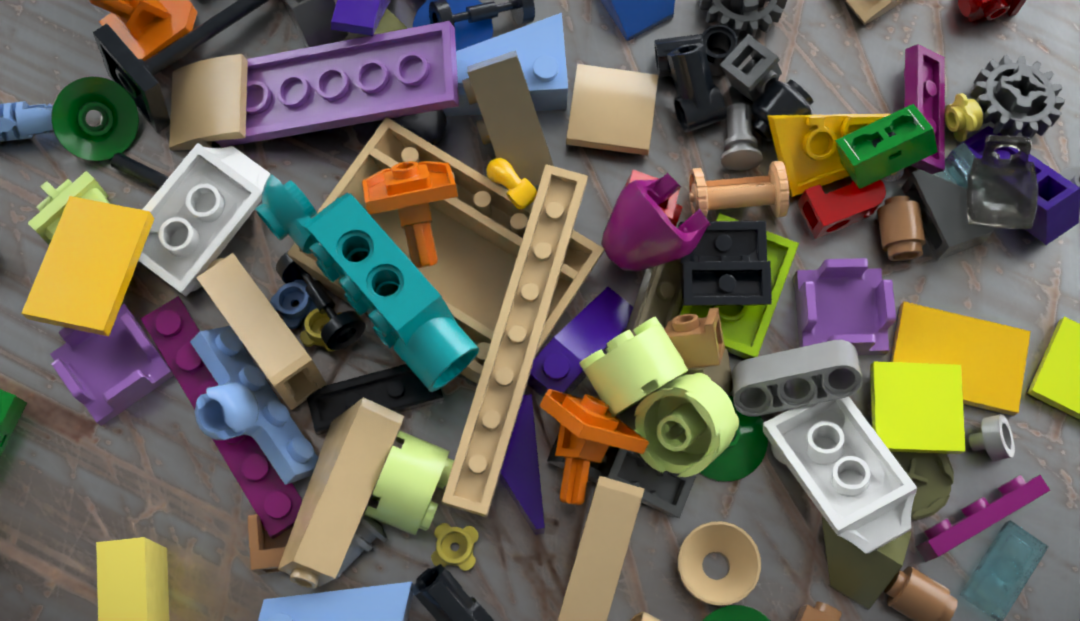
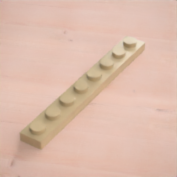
(515, 342)

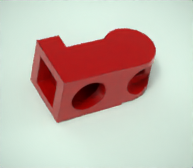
(840, 207)

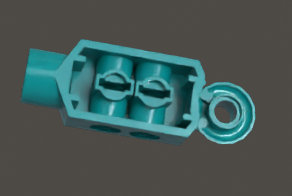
(369, 268)

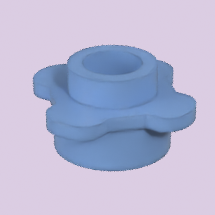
(283, 301)

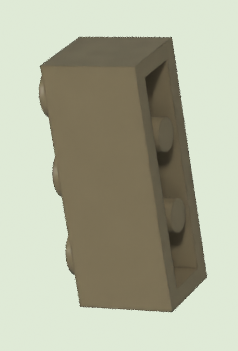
(508, 115)

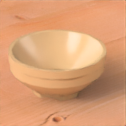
(735, 547)

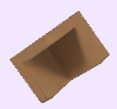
(265, 551)

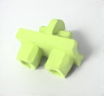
(53, 206)

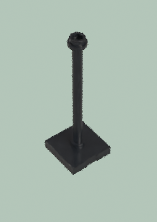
(138, 75)

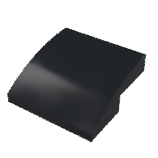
(728, 266)

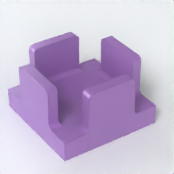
(845, 304)
(110, 370)

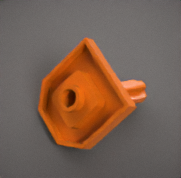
(148, 24)
(410, 189)
(584, 438)

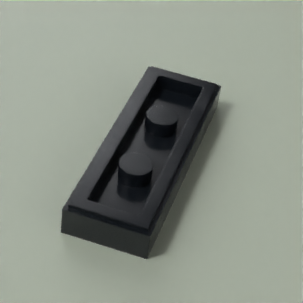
(392, 388)

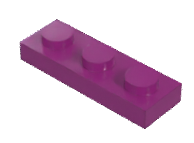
(926, 89)
(980, 516)

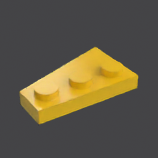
(809, 146)

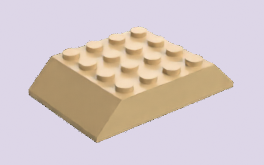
(472, 234)

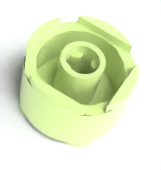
(633, 366)
(686, 424)
(409, 484)

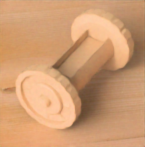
(741, 192)

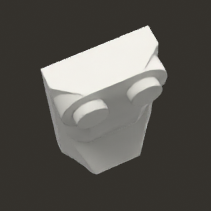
(200, 213)
(845, 471)

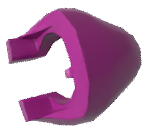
(642, 234)

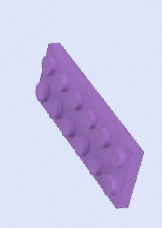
(351, 82)

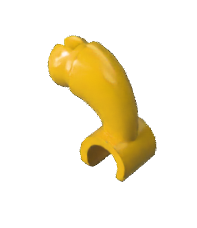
(520, 192)

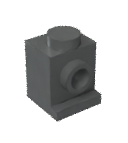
(757, 73)

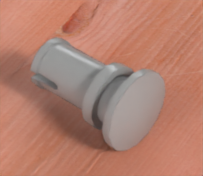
(741, 145)
(365, 534)

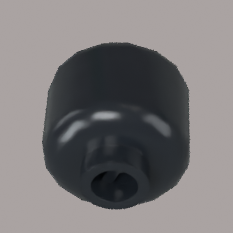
(780, 99)

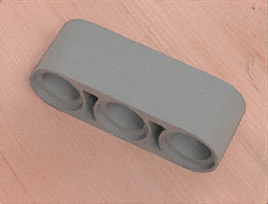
(796, 378)

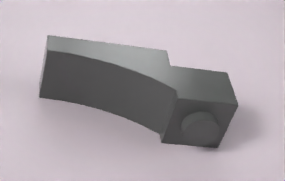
(661, 490)

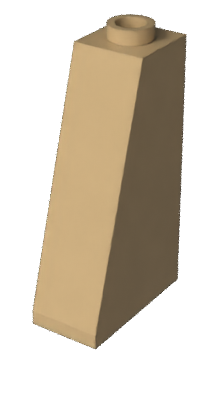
(261, 330)
(339, 492)
(601, 551)

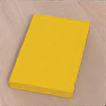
(88, 266)
(988, 352)

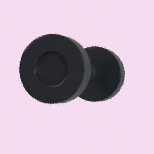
(521, 10)
(342, 328)

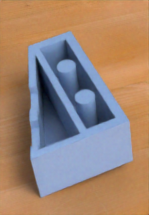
(541, 57)
(370, 603)

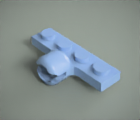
(248, 406)

